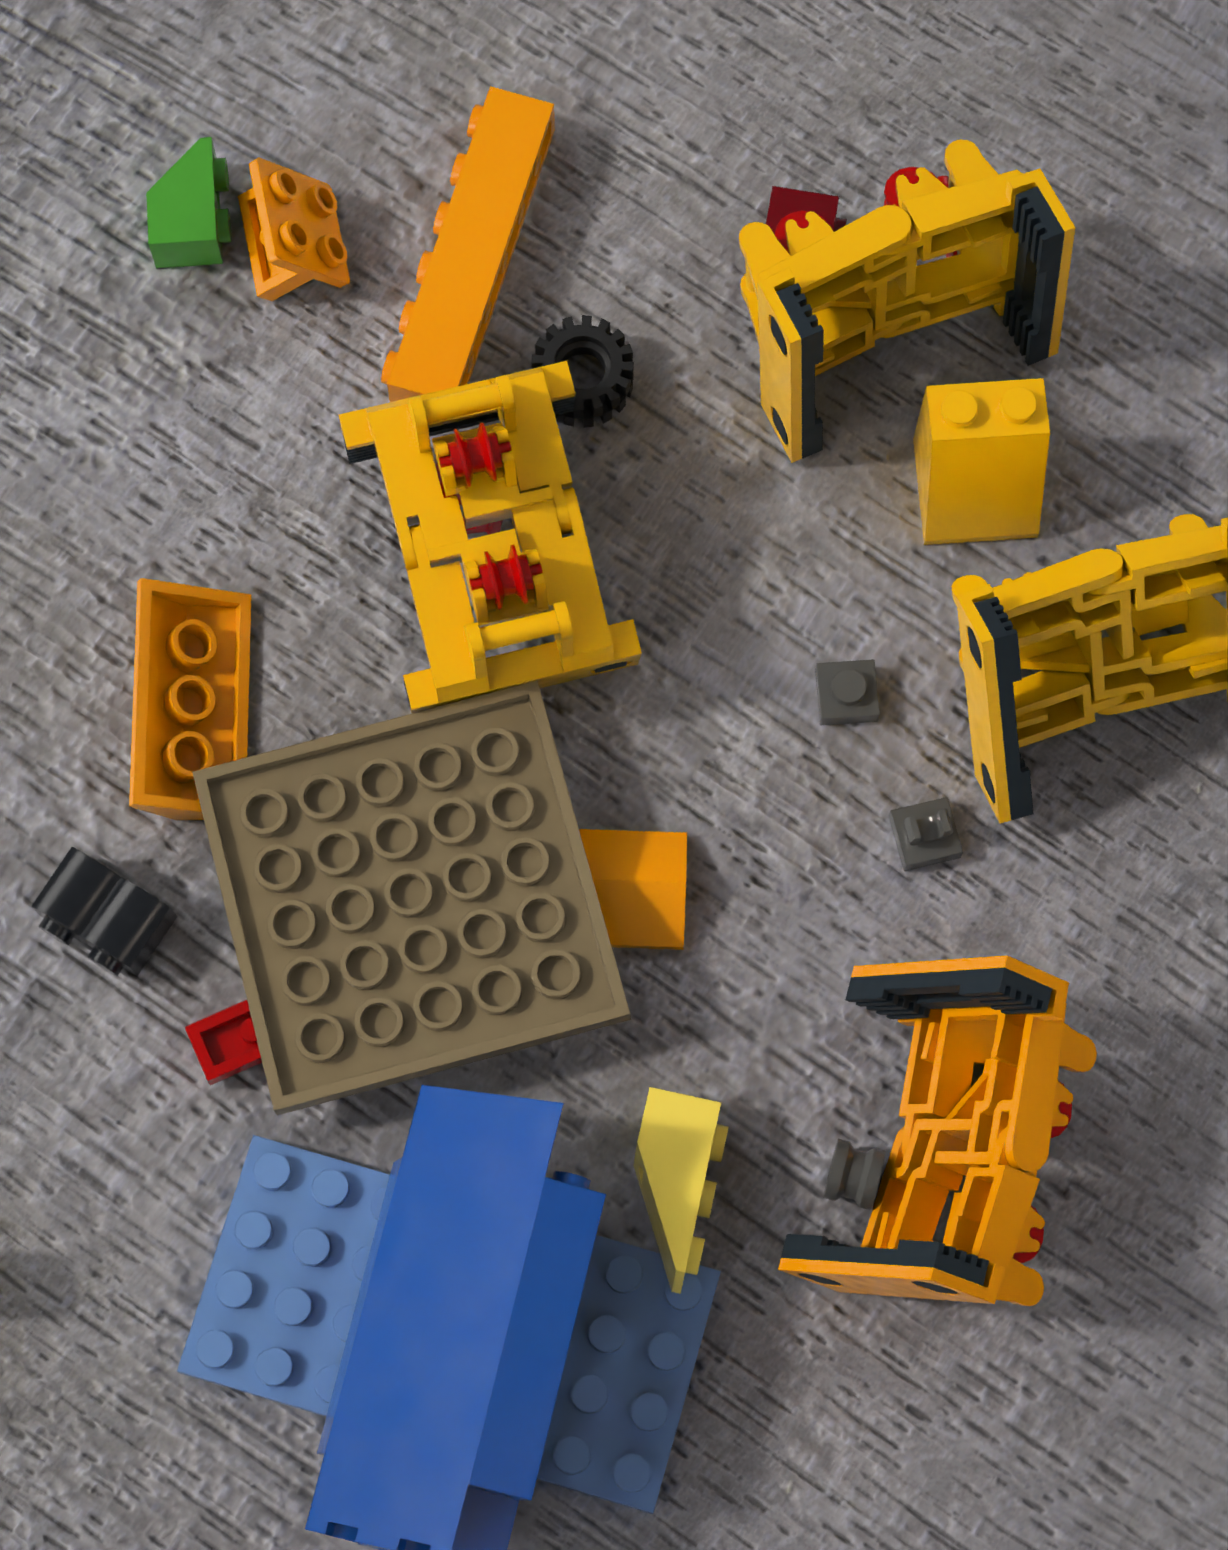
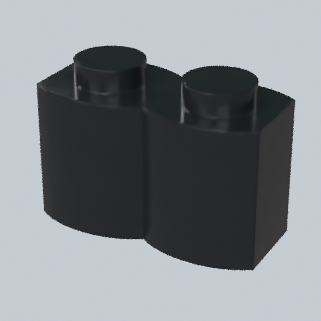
(103, 912)

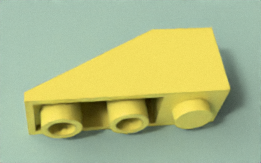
(671, 1166)

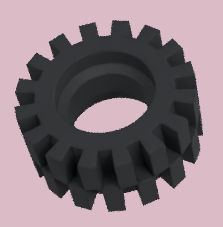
(608, 349)

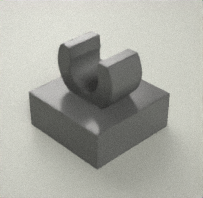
(925, 834)

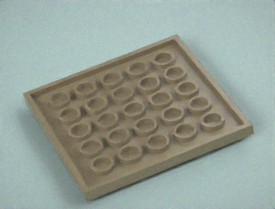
(409, 897)

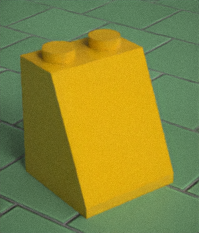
(982, 460)

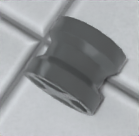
(854, 1174)

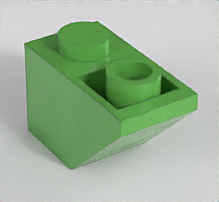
(186, 212)

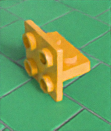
(291, 230)

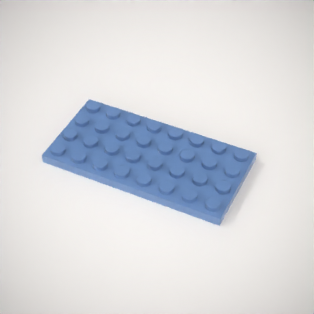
(290, 1285)

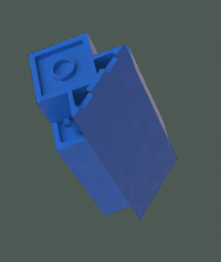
(457, 1330)

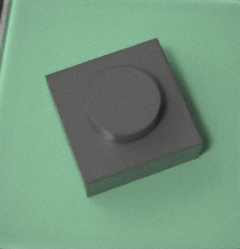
(847, 692)

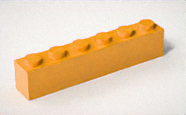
(472, 245)

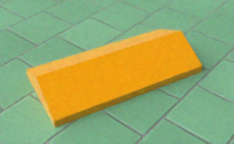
(186, 692)
(640, 885)

